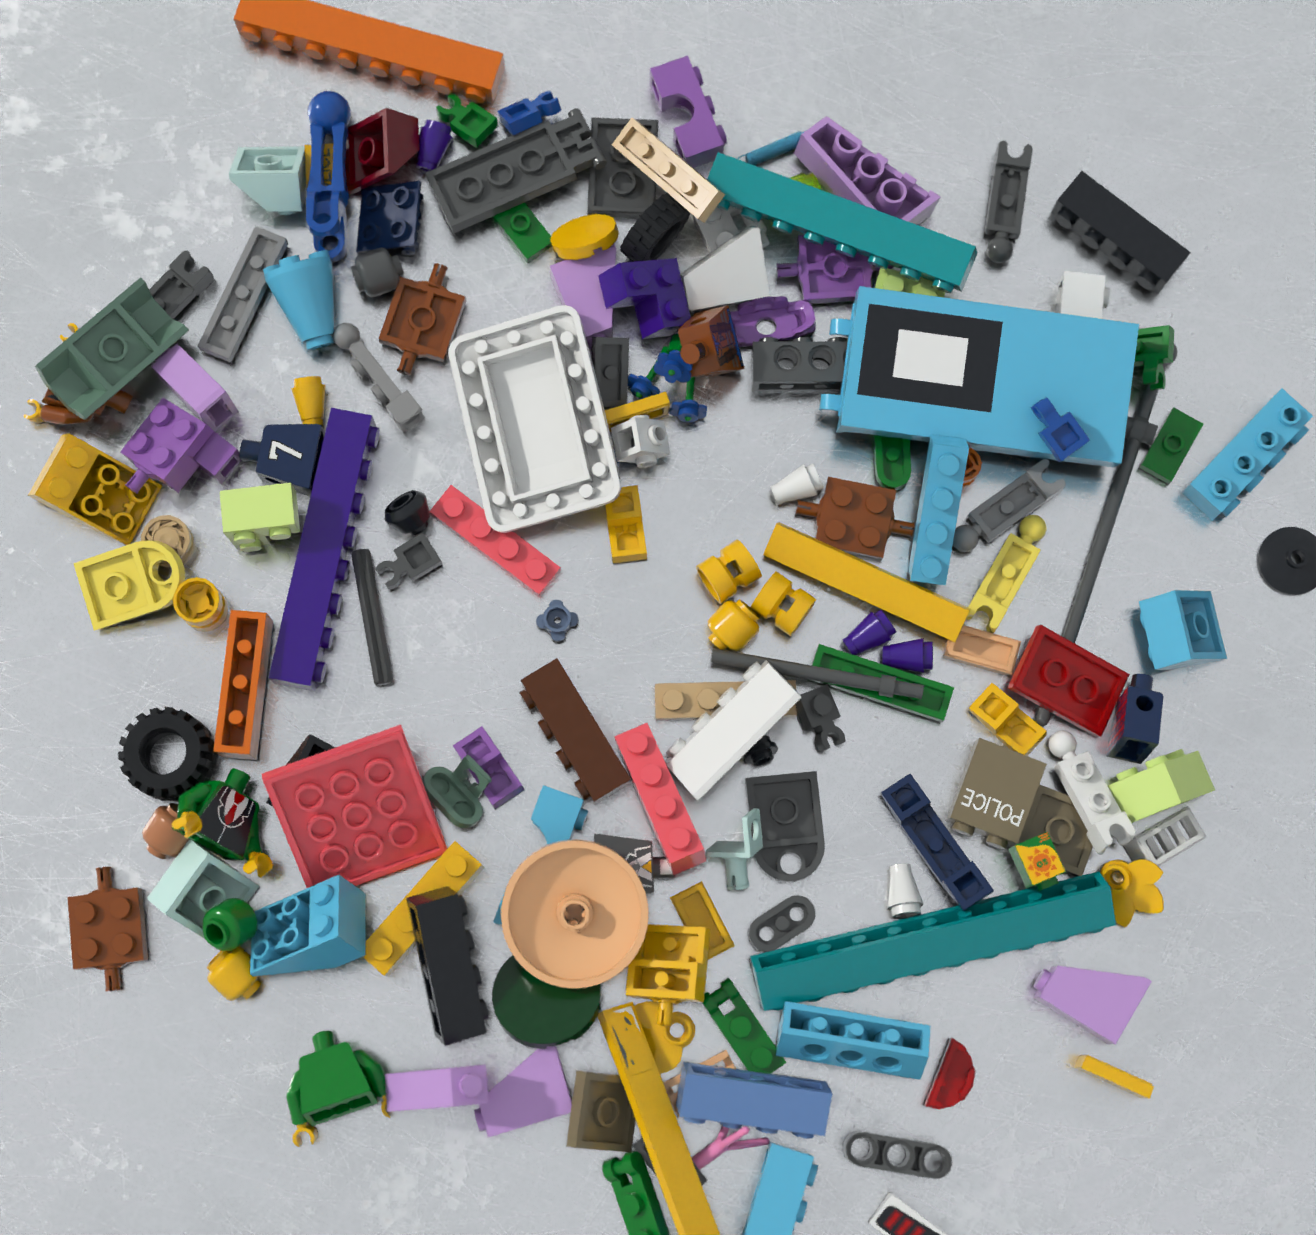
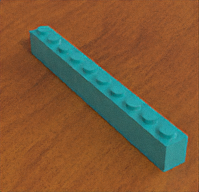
(932, 941)

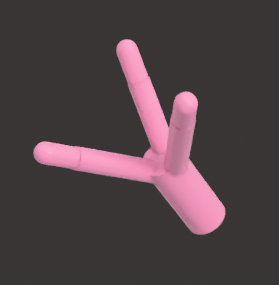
(724, 1144)

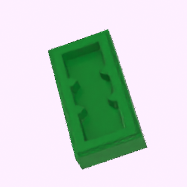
(524, 231)
(1171, 445)

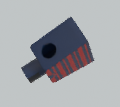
(1136, 721)

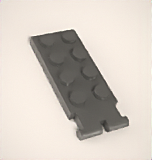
(514, 170)

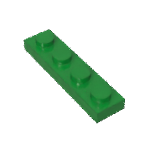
(935, 694)

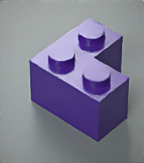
(653, 289)

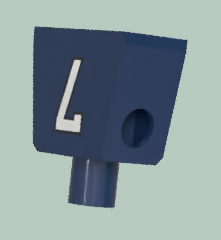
(286, 454)

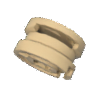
(173, 533)

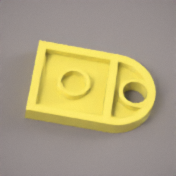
(127, 582)

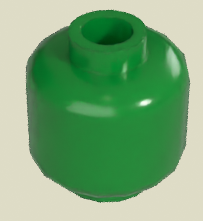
(229, 924)

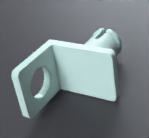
(737, 851)

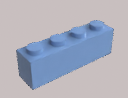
(753, 1100)

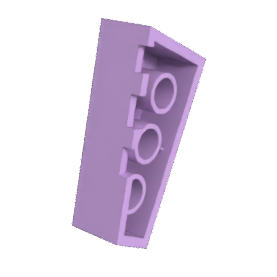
(860, 175)

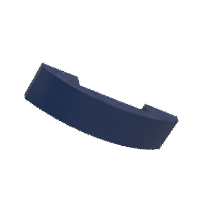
(935, 843)

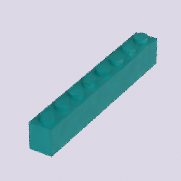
(842, 223)

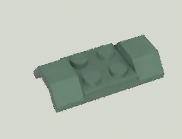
(109, 350)

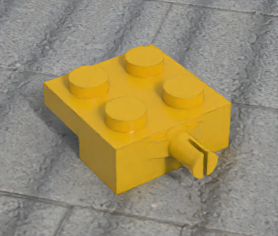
(670, 967)

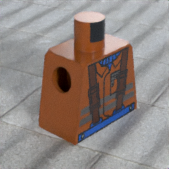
(710, 343)

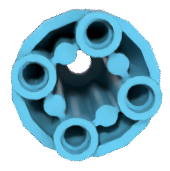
(306, 296)

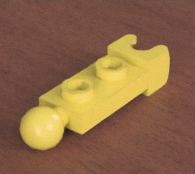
(1008, 572)

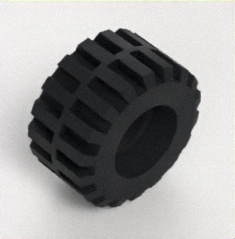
(141, 741)

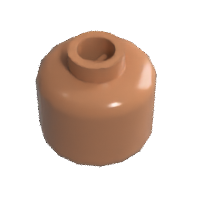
(159, 836)

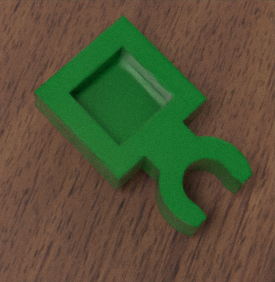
(468, 122)

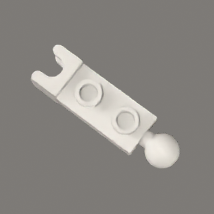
(1090, 794)

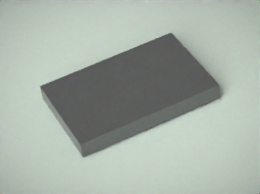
(620, 186)

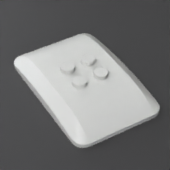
(534, 419)

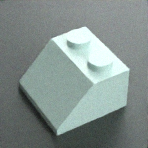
(196, 884)

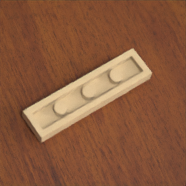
(668, 170)
(692, 700)

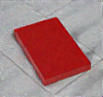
(1068, 681)

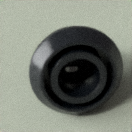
(408, 513)

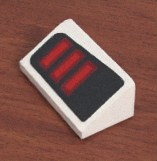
(897, 1218)

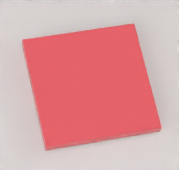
(356, 810)

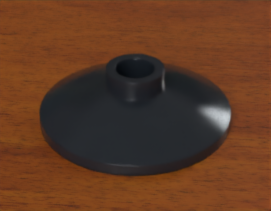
(1276, 562)

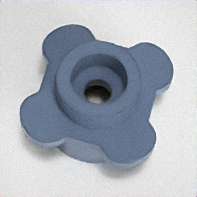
(546, 620)

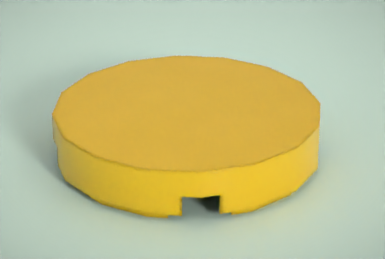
(583, 235)

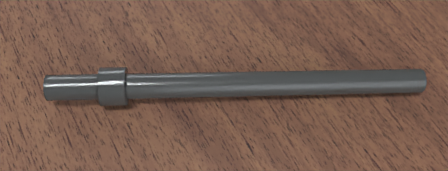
(885, 686)

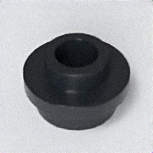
(761, 751)

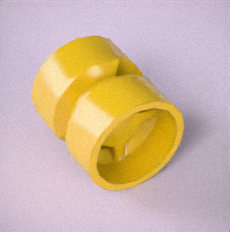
(718, 577)
(772, 597)
(200, 604)

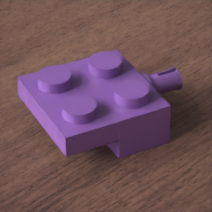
(166, 447)

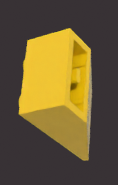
(93, 490)

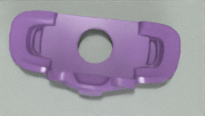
(790, 318)

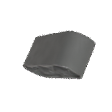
(914, 1160)

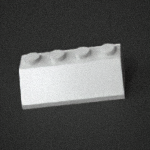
(732, 728)

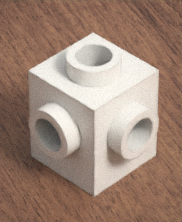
(640, 441)

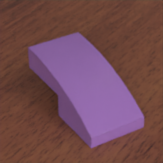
(486, 754)

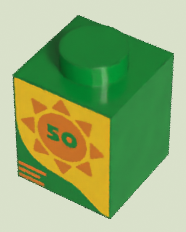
(1037, 861)

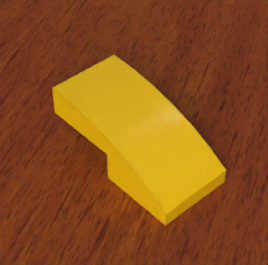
(626, 526)
(1006, 721)

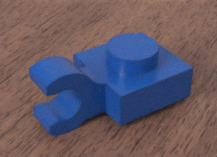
(1062, 433)

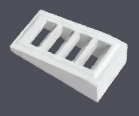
(1145, 847)

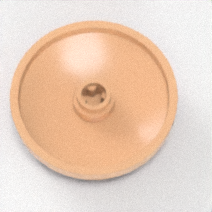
(574, 913)

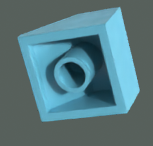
(1182, 629)

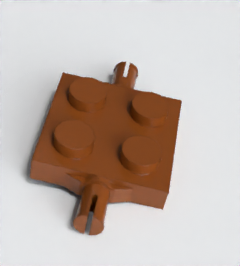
(422, 319)
(855, 517)
(107, 929)

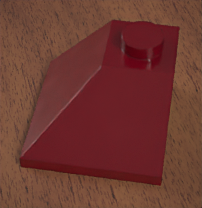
(379, 147)

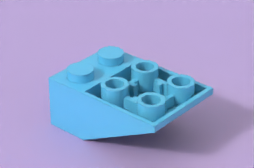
(310, 929)

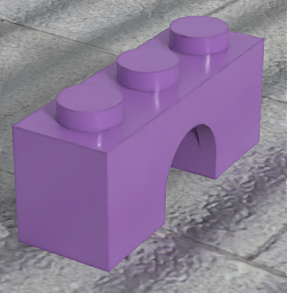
(678, 86)

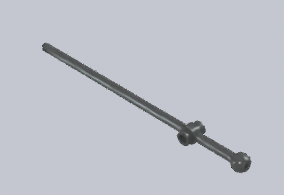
(1137, 431)

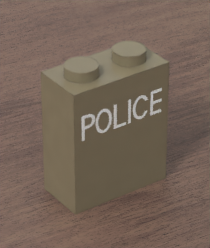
(995, 794)

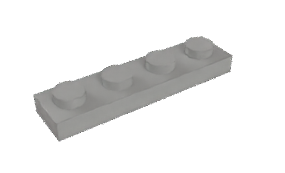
(242, 295)

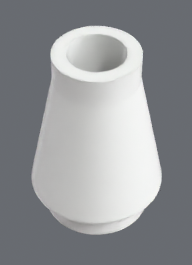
(799, 484)
(903, 892)

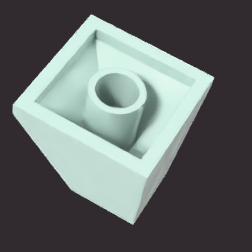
(272, 177)

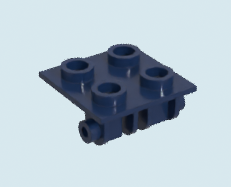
(390, 217)

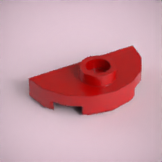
(953, 1077)

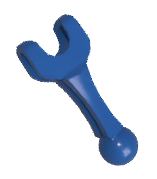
(326, 205)

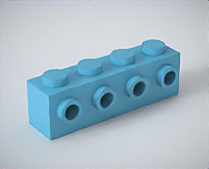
(1247, 454)

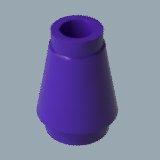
(433, 143)
(869, 633)
(909, 655)

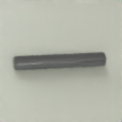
(372, 617)

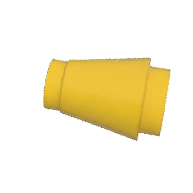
(310, 399)

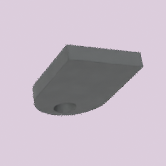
(788, 822)

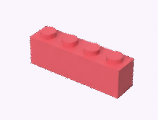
(660, 799)

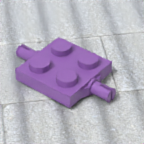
(827, 274)

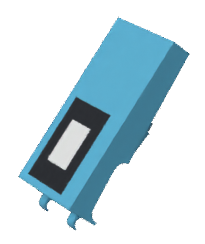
(977, 369)

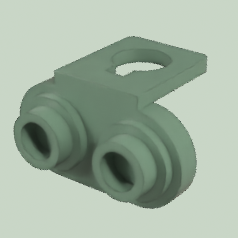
(455, 794)

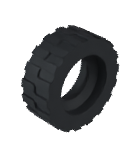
(655, 229)

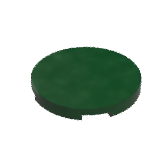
(540, 1012)

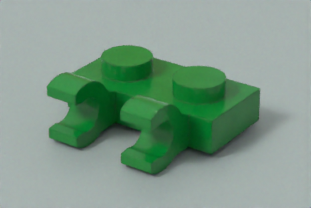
(1154, 349)

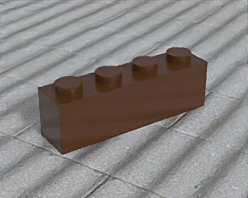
(575, 731)

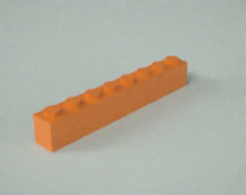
(373, 45)

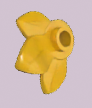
(1136, 891)
(664, 1047)

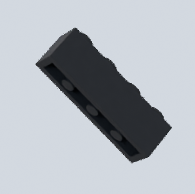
(1119, 232)
(447, 965)

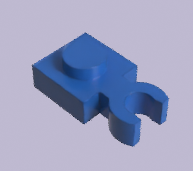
(528, 113)

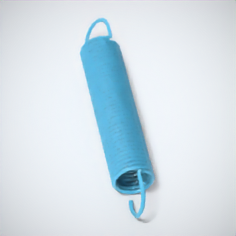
(773, 149)

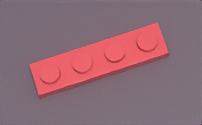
(504, 549)

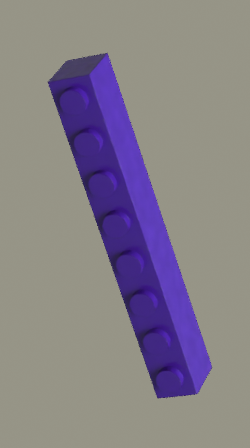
(323, 550)

